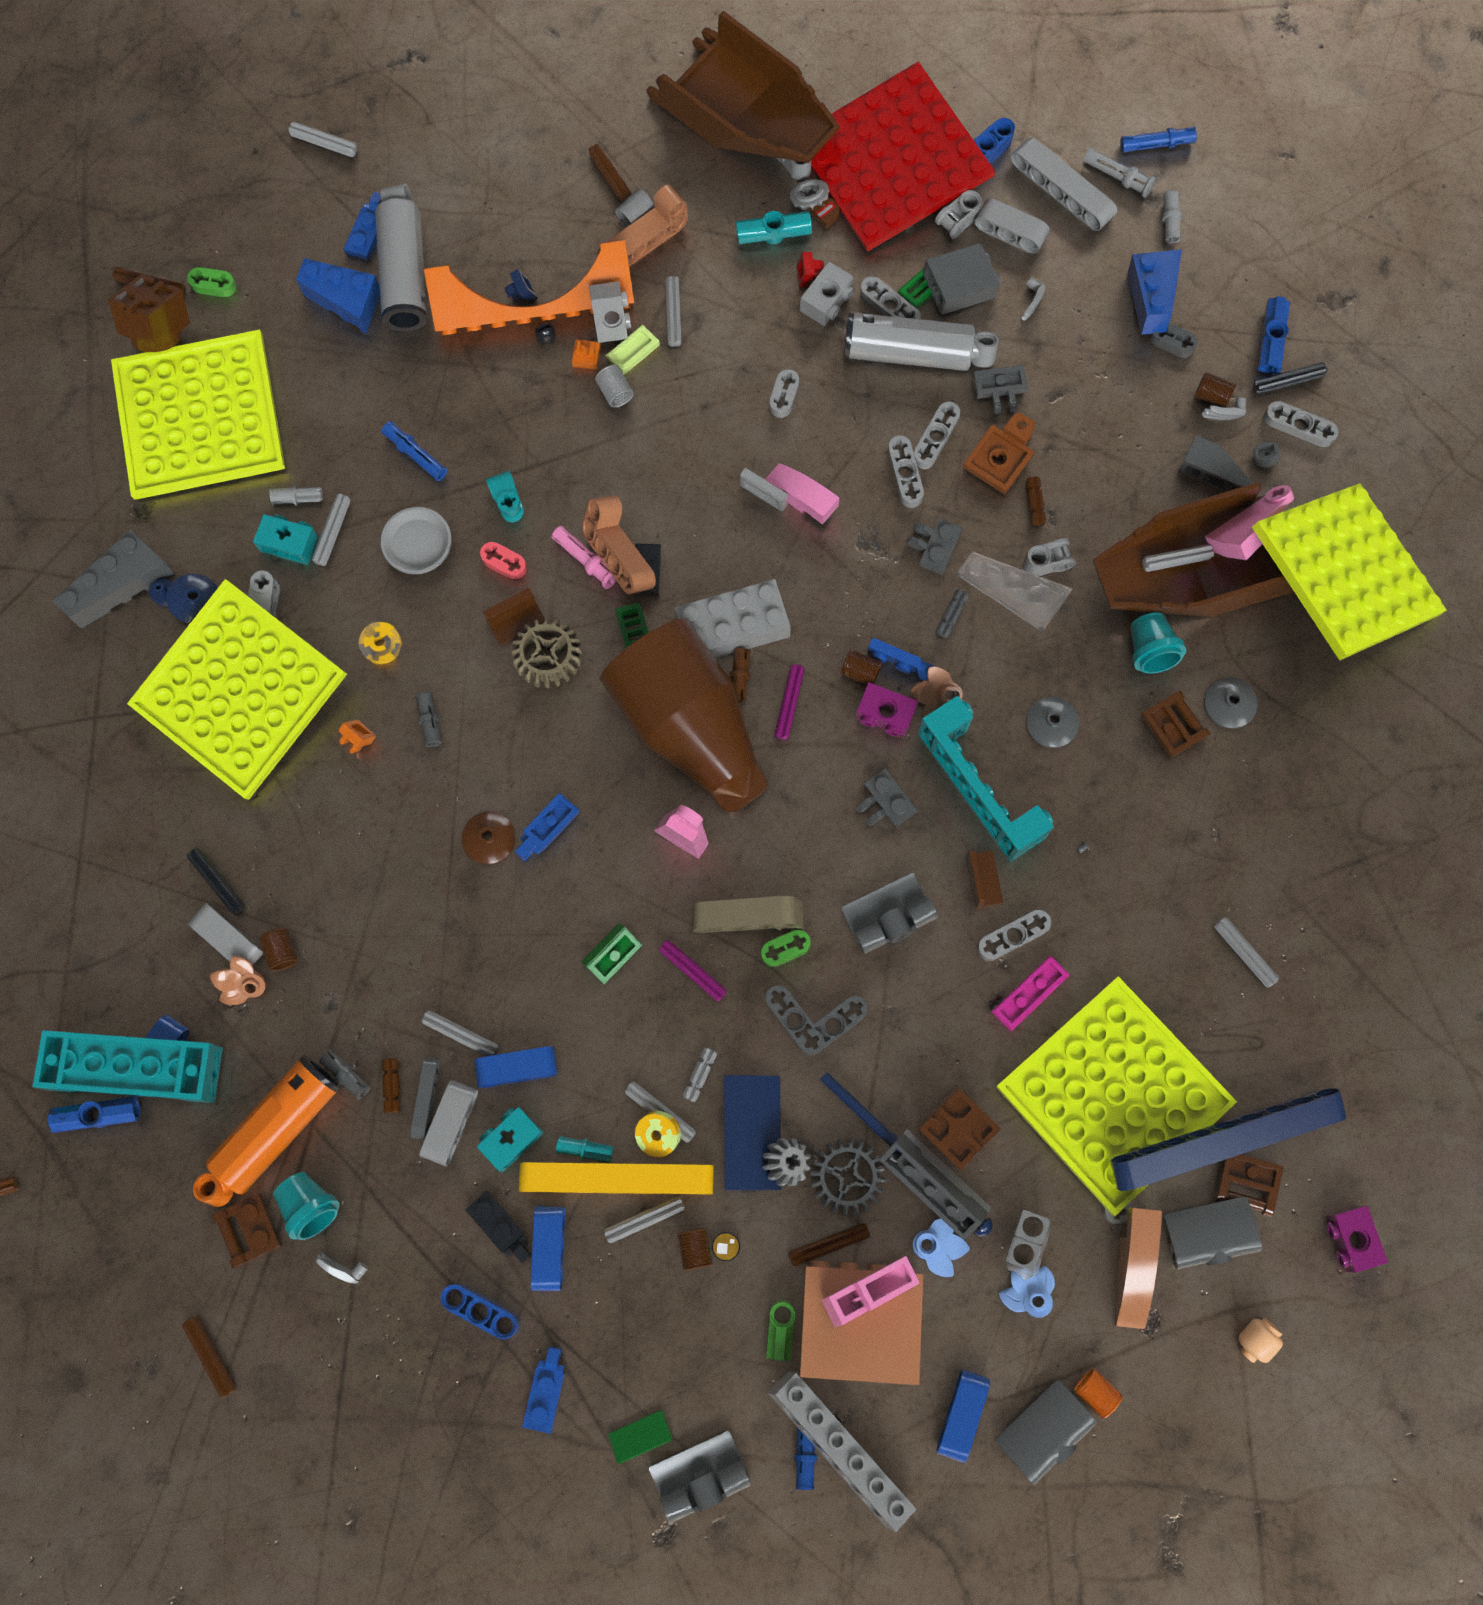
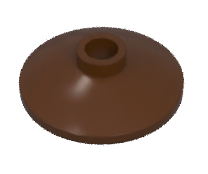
(493, 849)

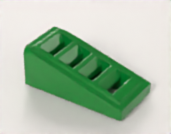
(627, 612)

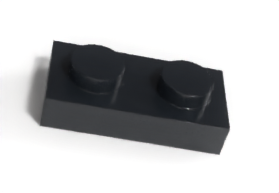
(652, 556)

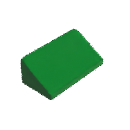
(611, 953)
(640, 1436)

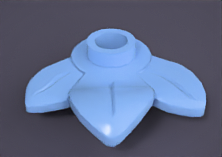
(944, 1248)
(1021, 1295)

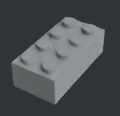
(738, 618)

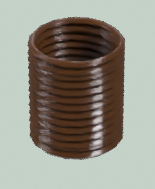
(1215, 390)
(860, 667)
(278, 949)
(694, 1249)

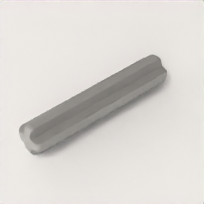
(323, 139)
(673, 311)
(331, 529)
(1177, 557)
(1246, 952)
(459, 1034)
(651, 1104)
(644, 1219)

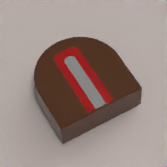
(826, 213)

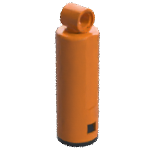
(265, 1132)

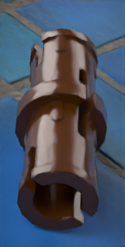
(739, 673)

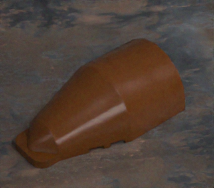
(687, 711)

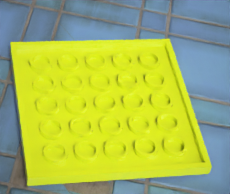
(197, 414)
(1349, 570)
(237, 689)
(1113, 1087)

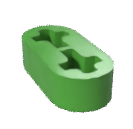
(211, 282)
(782, 942)

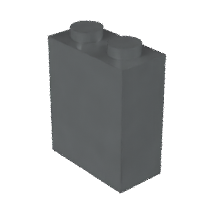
(961, 278)

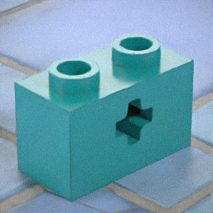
(286, 538)
(505, 1154)

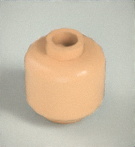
(1260, 1340)

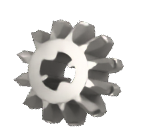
(779, 1154)

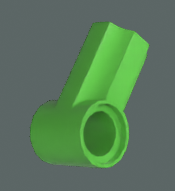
(780, 1333)

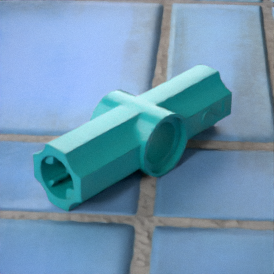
(787, 226)

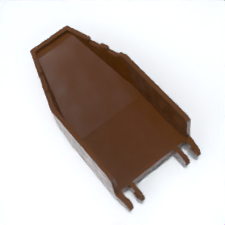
(747, 97)
(1194, 588)

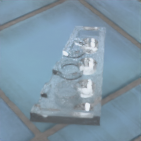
(1017, 590)

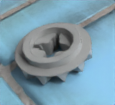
(803, 195)

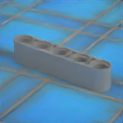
(1063, 184)

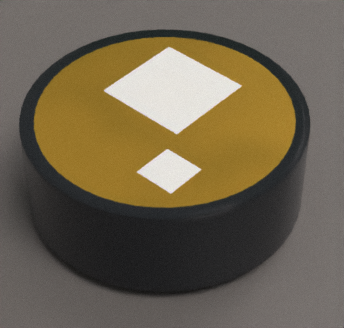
(725, 1246)

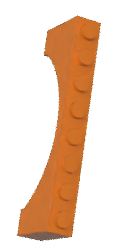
(459, 306)

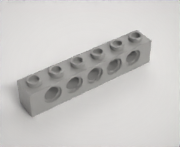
(841, 1451)

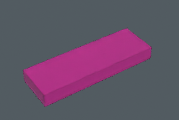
(1030, 993)

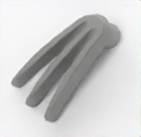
(1039, 289)
(1220, 413)
(340, 1271)

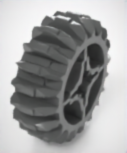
(871, 1187)

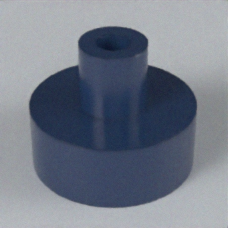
(158, 591)

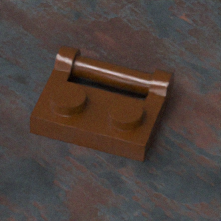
(1168, 727)
(1252, 1174)
(255, 1226)

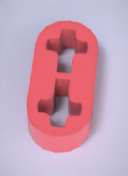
(506, 556)

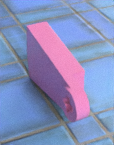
(1236, 536)
(684, 830)

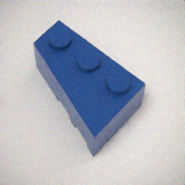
(1153, 288)
(341, 290)

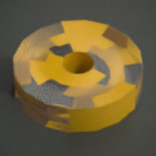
(374, 633)

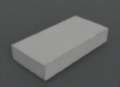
(763, 489)

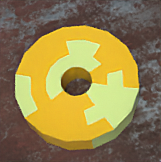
(666, 1126)

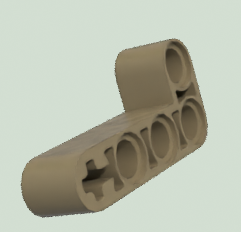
(748, 914)

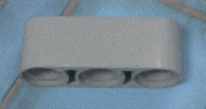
(1012, 225)
(223, 935)
(449, 1123)

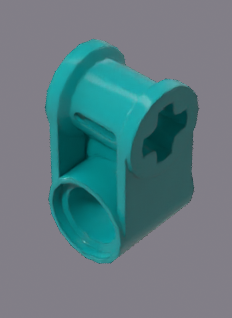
(505, 494)

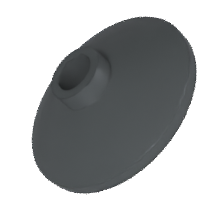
(1222, 710)
(1049, 733)

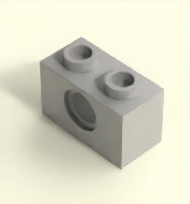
(829, 281)
(608, 298)

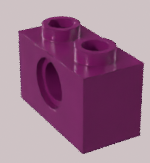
(879, 697)
(1369, 1250)

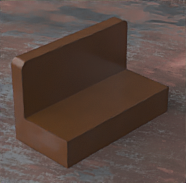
(512, 614)
(983, 879)

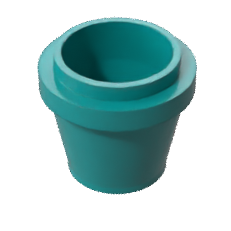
(1155, 644)
(305, 1206)

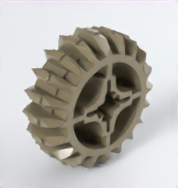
(561, 638)

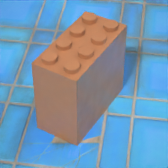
(872, 1347)

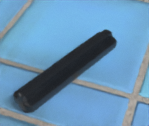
(1289, 377)
(215, 881)

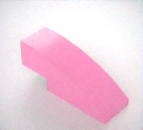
(804, 492)
(870, 1291)

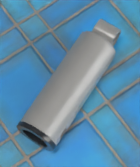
(400, 260)
(918, 342)

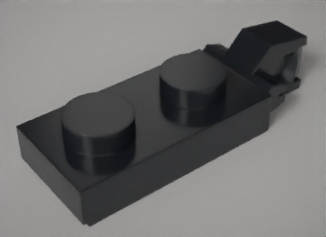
(499, 1226)

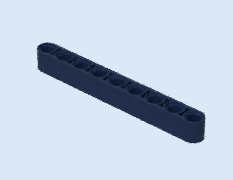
(1227, 1139)

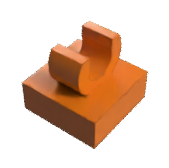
(586, 354)
(357, 734)

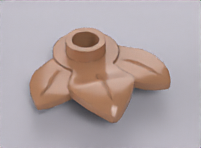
(932, 691)
(235, 979)

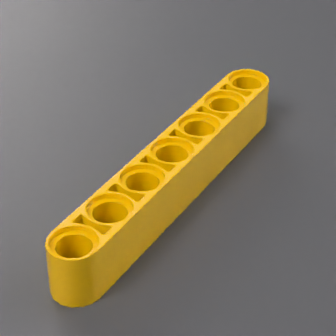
(616, 1178)

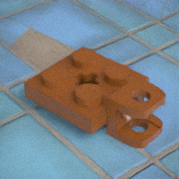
(1010, 444)

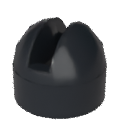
(547, 332)

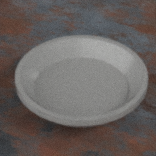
(416, 540)

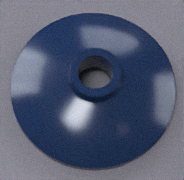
(177, 596)

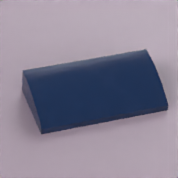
(750, 1125)

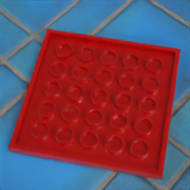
(898, 157)

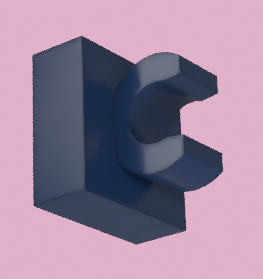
(520, 288)

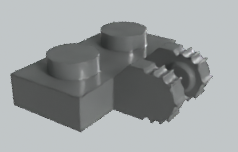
(1000, 382)
(940, 546)
(889, 798)

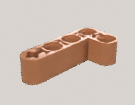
(655, 226)
(614, 547)

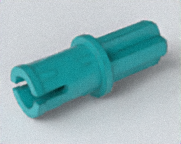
(584, 1149)

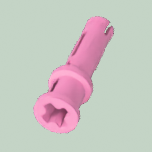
(579, 551)

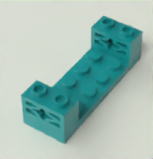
(939, 734)
(128, 1066)

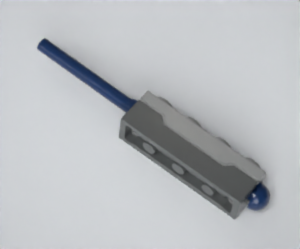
(924, 1173)

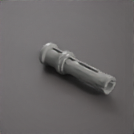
(1093, 157)

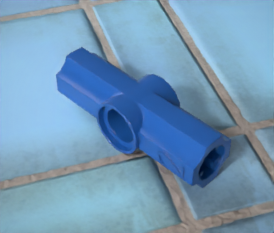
(1271, 347)
(78, 1116)

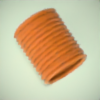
(1098, 1393)

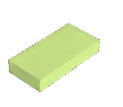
(633, 349)

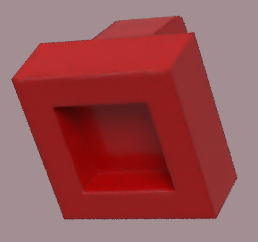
(808, 269)

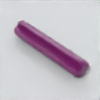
(789, 702)
(692, 970)

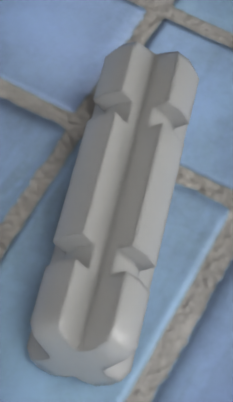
(699, 1074)

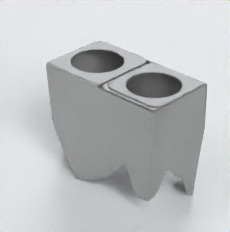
(1026, 1270)

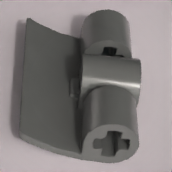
(889, 913)
(1212, 1233)
(1046, 1432)
(700, 1477)

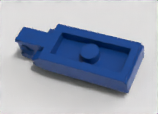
(363, 234)
(903, 660)
(546, 827)
(545, 1393)

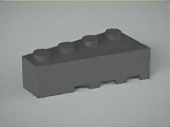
(112, 580)

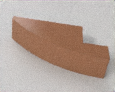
(1137, 1267)

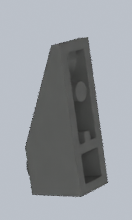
(1212, 466)

